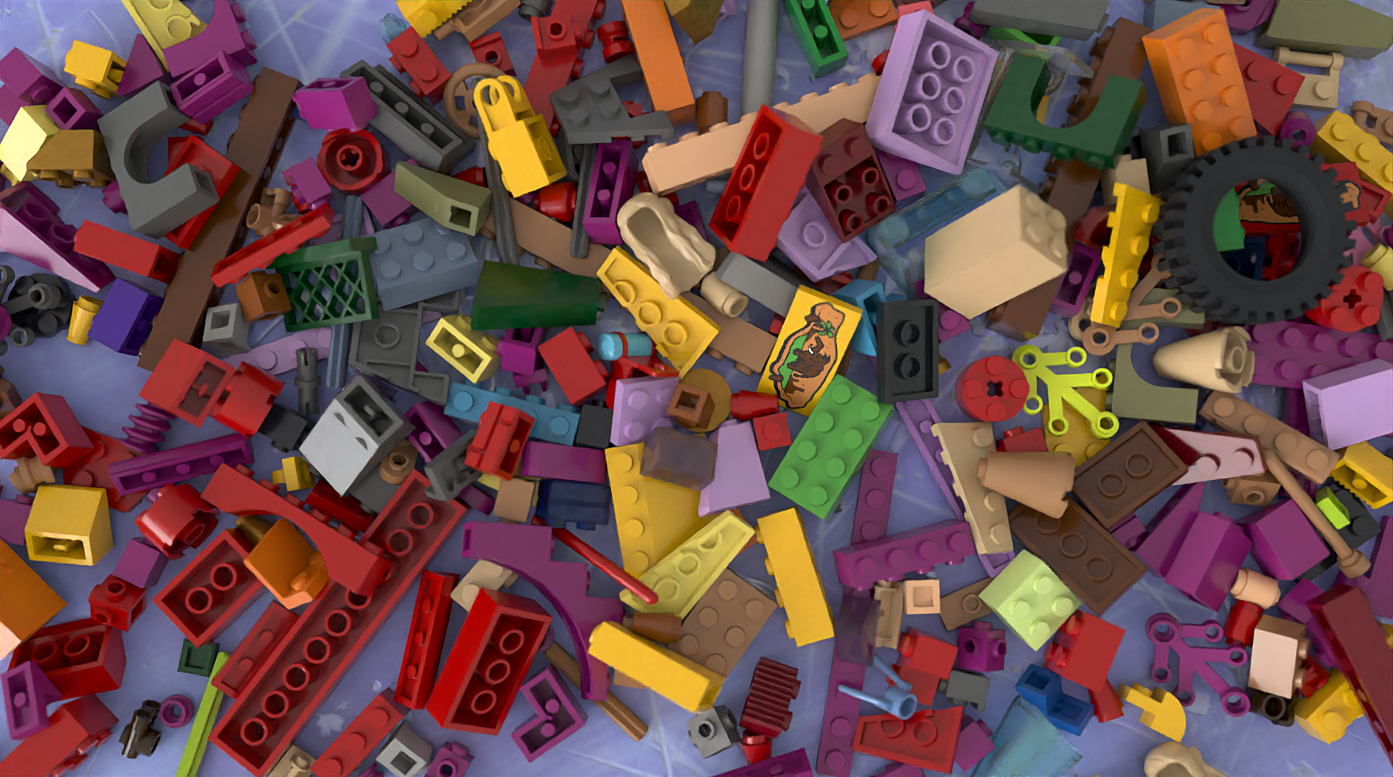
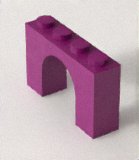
(223, 33)

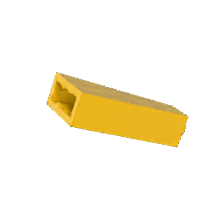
(656, 666)

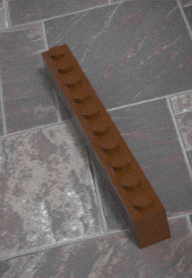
(256, 150)

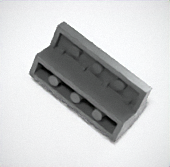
(412, 121)

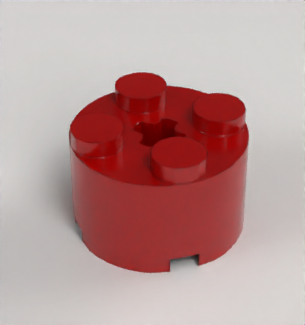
(337, 164)
(1353, 303)
(1010, 389)
(247, 399)
(178, 520)

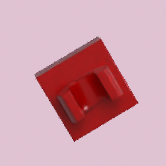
(1315, 677)

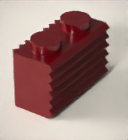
(769, 698)

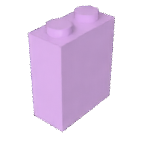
(1350, 404)

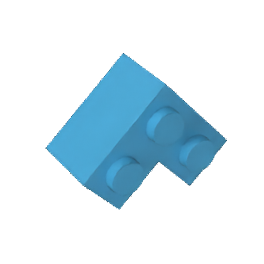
(865, 296)

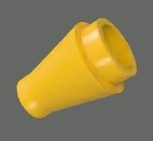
(81, 318)

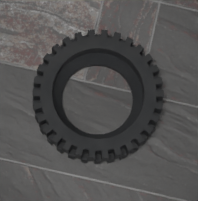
(1191, 245)

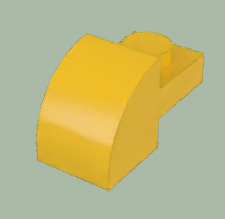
(1161, 709)

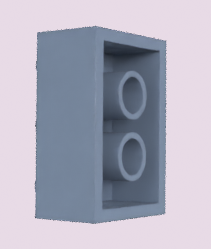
(421, 262)

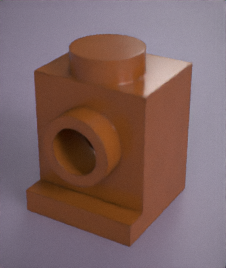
(691, 406)

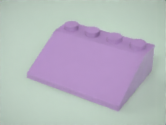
(930, 92)

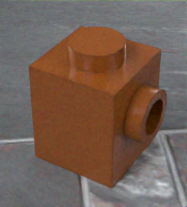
(262, 297)

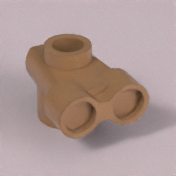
(272, 204)

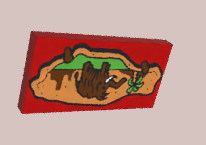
(1268, 211)

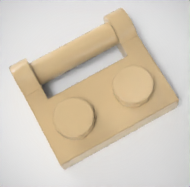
(1316, 91)

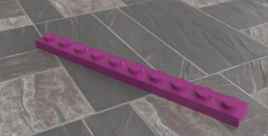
(842, 709)

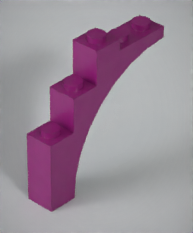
(527, 554)

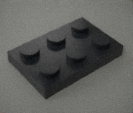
(907, 350)
(1357, 532)

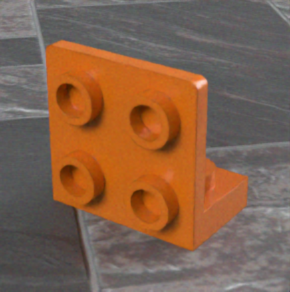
(861, 17)
(288, 565)

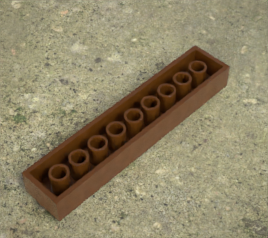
(1073, 183)

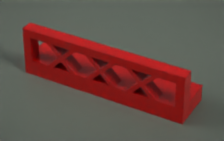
(425, 638)

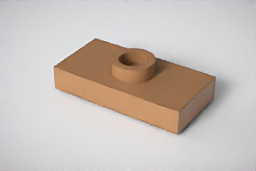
(964, 604)

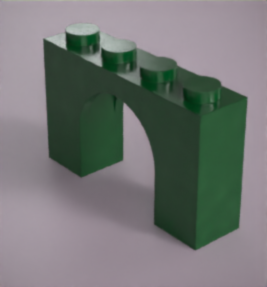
(1095, 141)

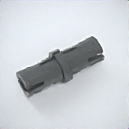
(307, 381)

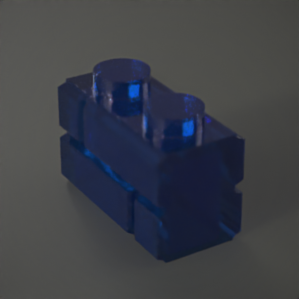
(573, 502)

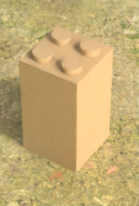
(995, 253)

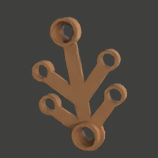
(1134, 312)

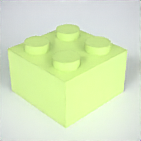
(1030, 599)

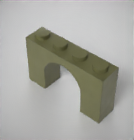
(1134, 397)

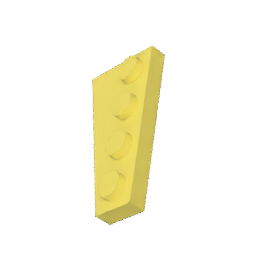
(693, 566)

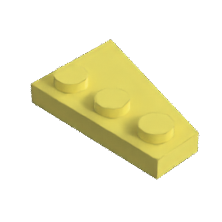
(164, 23)

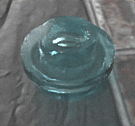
(391, 27)

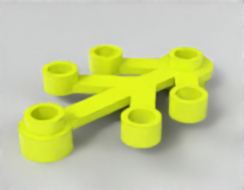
(1062, 387)

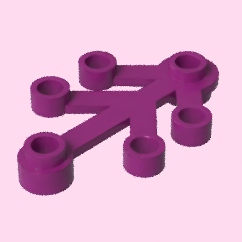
(1194, 658)

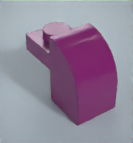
(74, 111)

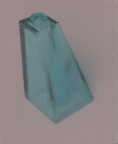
(1027, 746)

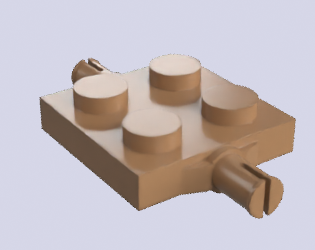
(476, 18)

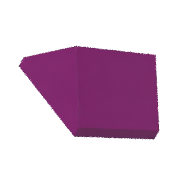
(1283, 540)

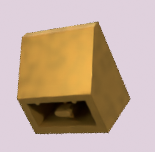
(73, 159)

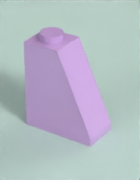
(738, 471)

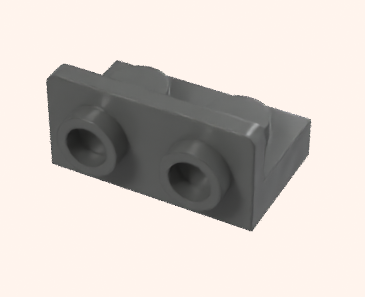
(448, 471)

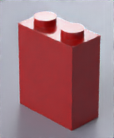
(126, 251)

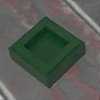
(198, 660)

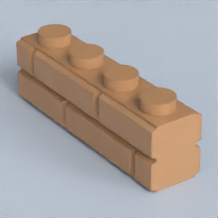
(1292, 448)

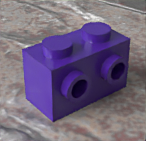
(125, 317)

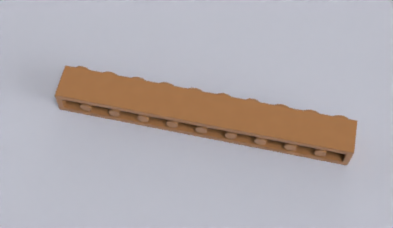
(550, 246)

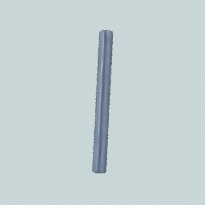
(342, 333)

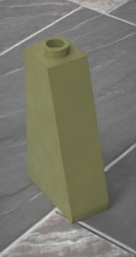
(1326, 28)

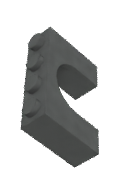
(129, 138)

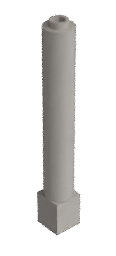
(759, 55)

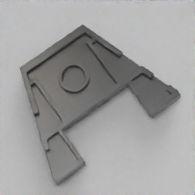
(594, 113)
(390, 346)

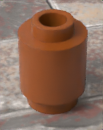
(710, 110)

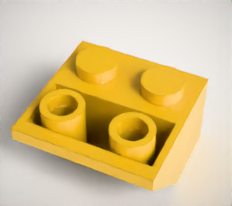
(69, 525)

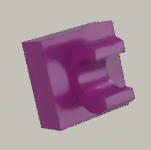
(540, 376)

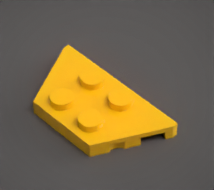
(1078, 436)

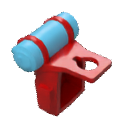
(631, 357)

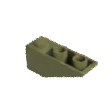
(444, 198)

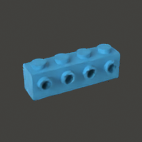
(550, 423)

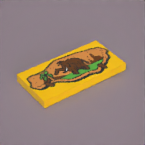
(808, 349)

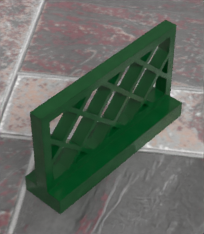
(327, 257)

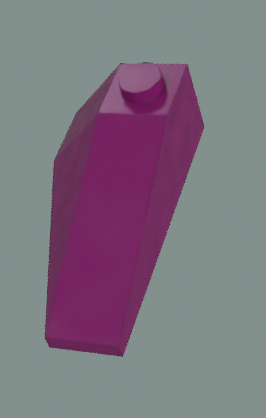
(37, 234)

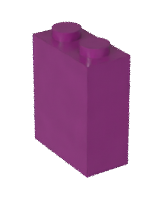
(1209, 560)

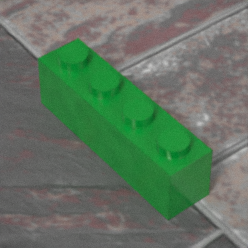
(817, 35)

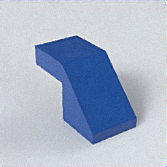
(1045, 691)

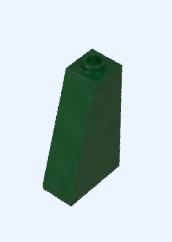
(534, 298)

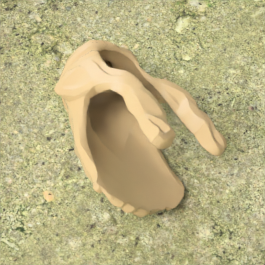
(665, 243)
(1177, 760)

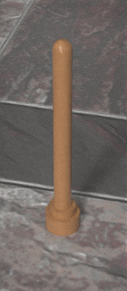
(1350, 561)

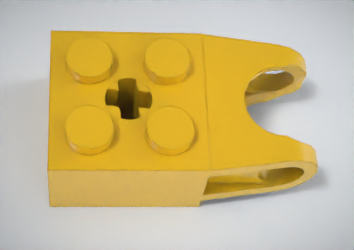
(518, 137)

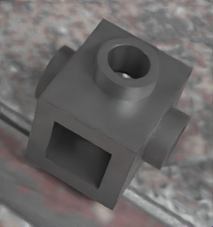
(713, 731)

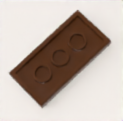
(1079, 553)

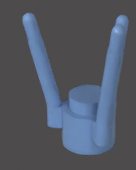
(894, 699)

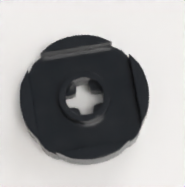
(50, 320)

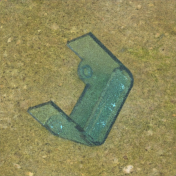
(925, 214)

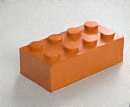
(1200, 79)

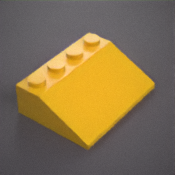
(649, 512)

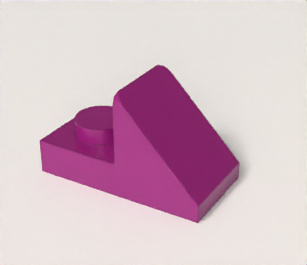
(25, 698)

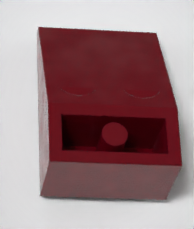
(849, 180)

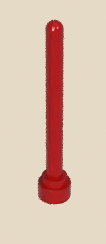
(601, 562)

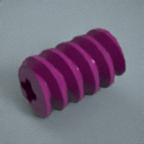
(147, 428)

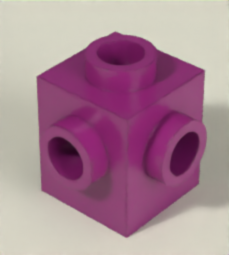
(981, 647)

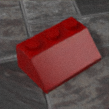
(76, 657)

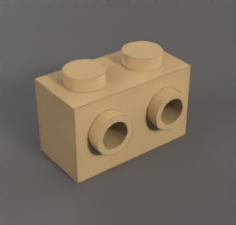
(482, 575)

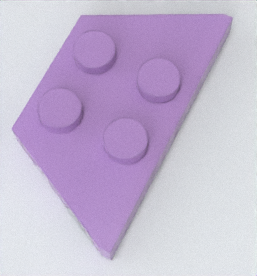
(815, 245)

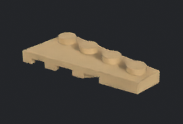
(984, 507)

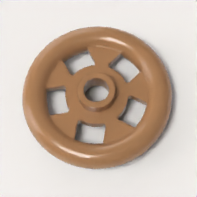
(457, 87)

